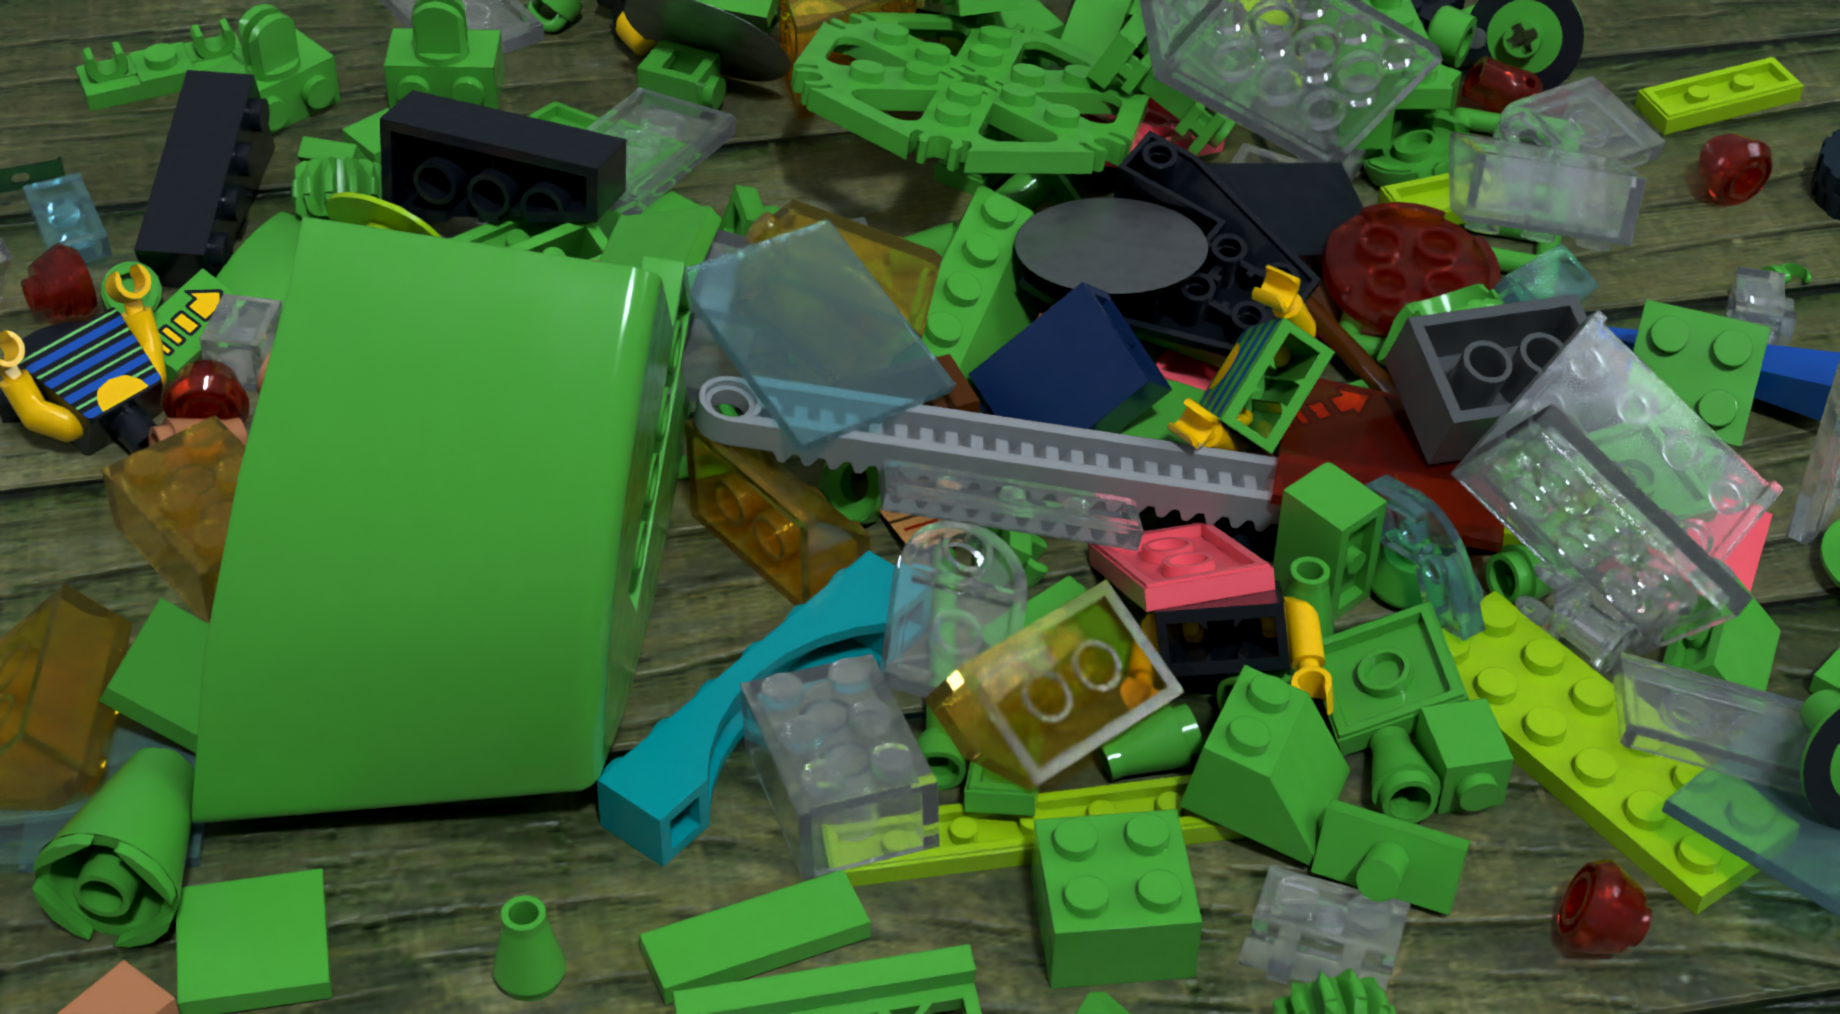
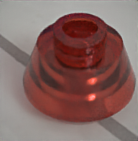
(1734, 168)
(60, 285)
(204, 391)
(1603, 910)

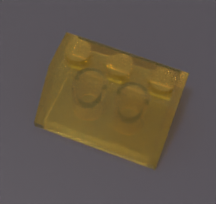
(770, 516)
(1055, 690)
(50, 696)

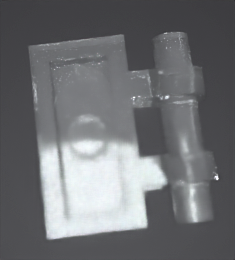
(1325, 921)

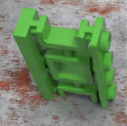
(1138, 73)

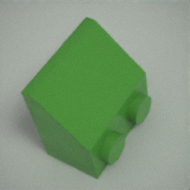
(1268, 767)

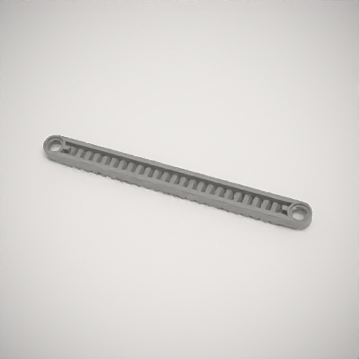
(1109, 463)

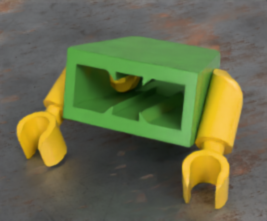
(1261, 377)

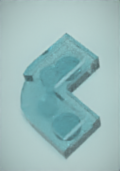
(1442, 566)

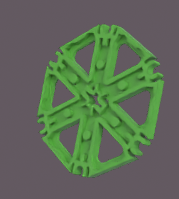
(967, 94)

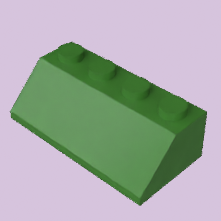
(977, 286)

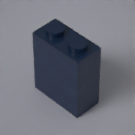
(1072, 368)

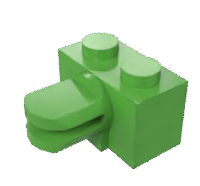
(444, 57)
(287, 66)

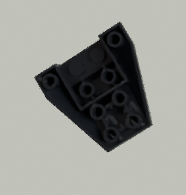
(1215, 301)

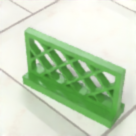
(887, 985)

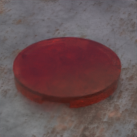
(1401, 257)

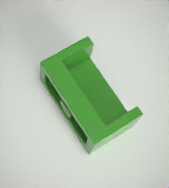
(1334, 521)

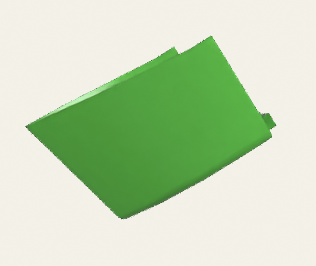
(441, 526)

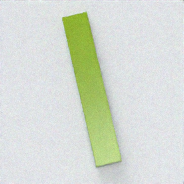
(1002, 840)

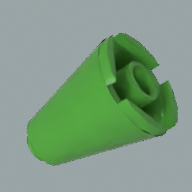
(122, 853)

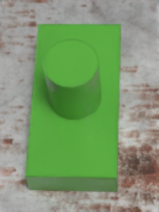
(1390, 857)

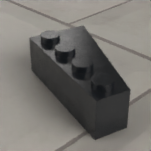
(494, 164)
(205, 176)

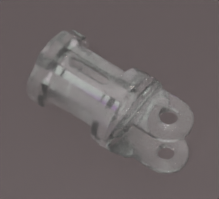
(1578, 619)

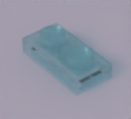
(67, 216)

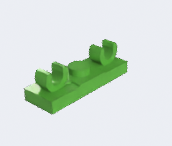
(151, 71)

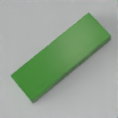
(755, 935)

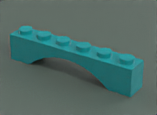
(665, 785)

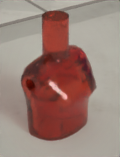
(1498, 84)

